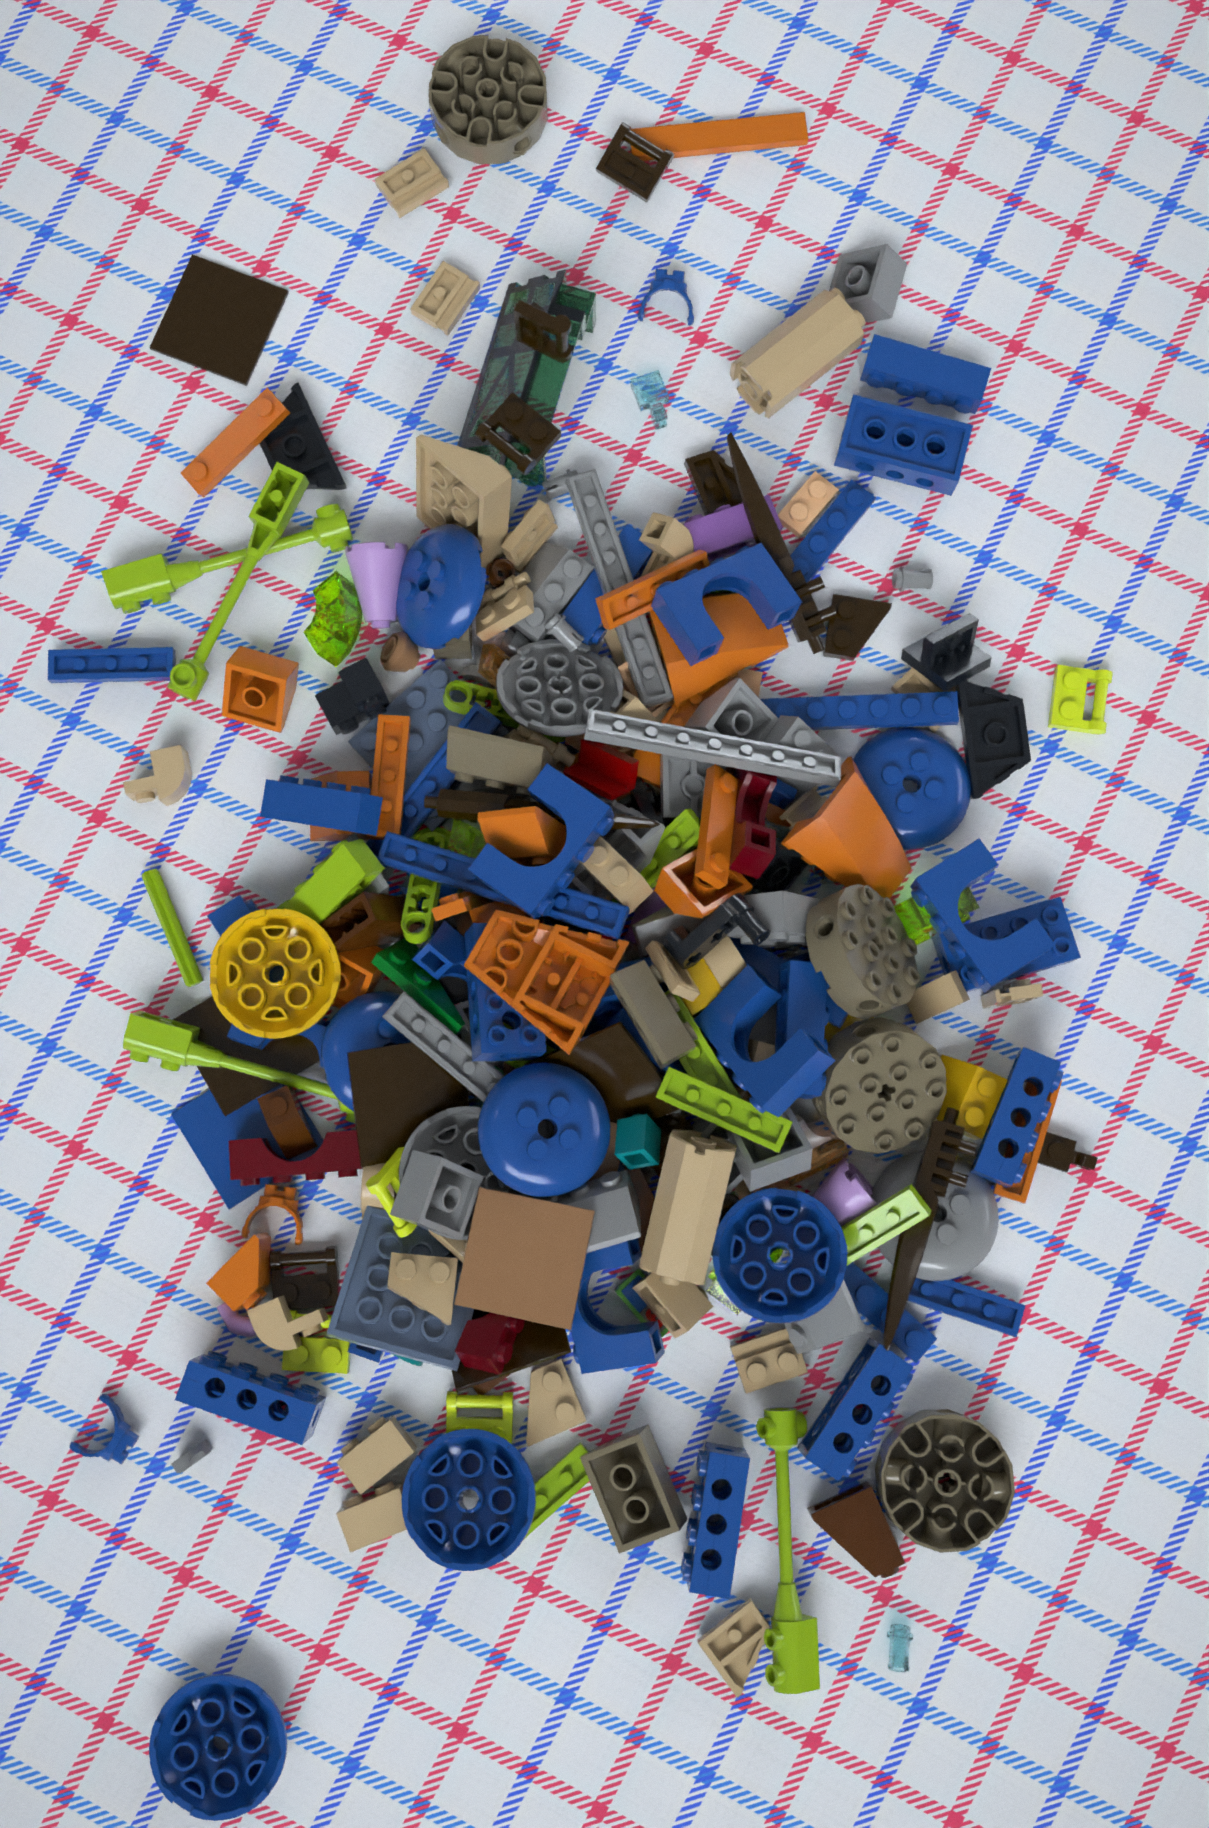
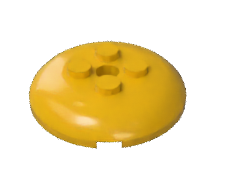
(243, 966)

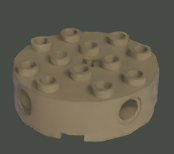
(488, 99)
(862, 951)
(881, 1086)
(960, 1510)

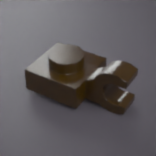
(1059, 1154)

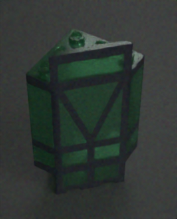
(524, 371)

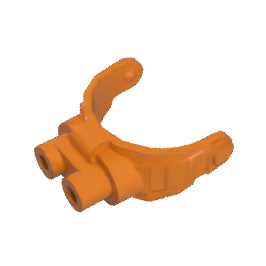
(283, 1199)

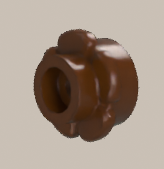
(501, 565)

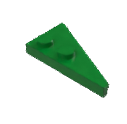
(427, 991)

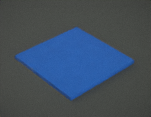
(209, 1134)

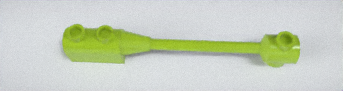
(270, 518)
(156, 578)
(179, 1046)
(792, 1634)

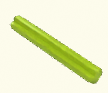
(172, 928)

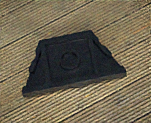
(301, 446)
(992, 735)

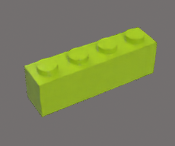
(335, 881)

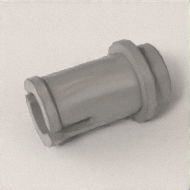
(557, 486)
(912, 579)
(563, 632)

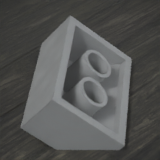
(555, 580)
(614, 1205)

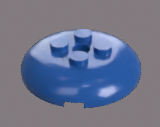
(440, 586)
(941, 780)
(355, 1028)
(511, 1136)
(787, 1222)
(435, 1506)
(198, 1774)

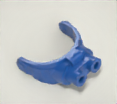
(668, 282)
(120, 1441)

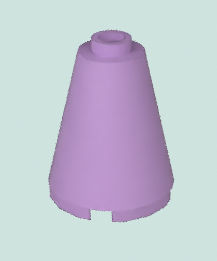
(376, 579)
(845, 1192)

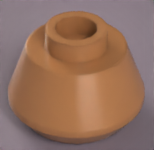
(399, 653)

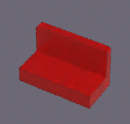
(603, 770)

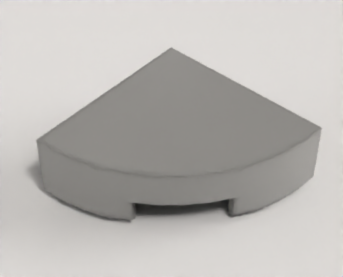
(192, 1457)

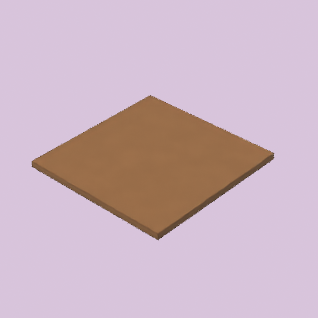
(525, 1258)

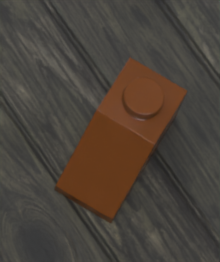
(287, 1121)

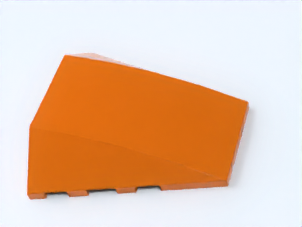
(744, 644)
(852, 838)
(546, 972)

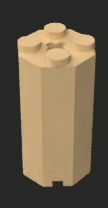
(798, 352)
(687, 1207)

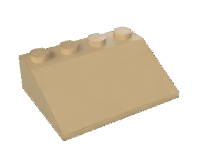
(463, 491)

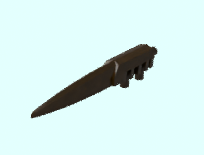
(808, 621)
(467, 804)
(931, 1180)

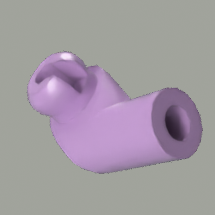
(236, 1323)

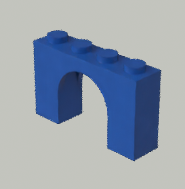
(747, 573)
(535, 887)
(986, 960)
(727, 1027)
(602, 1344)

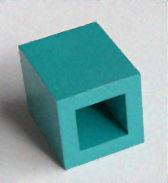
(638, 1141)

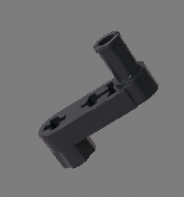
(691, 947)

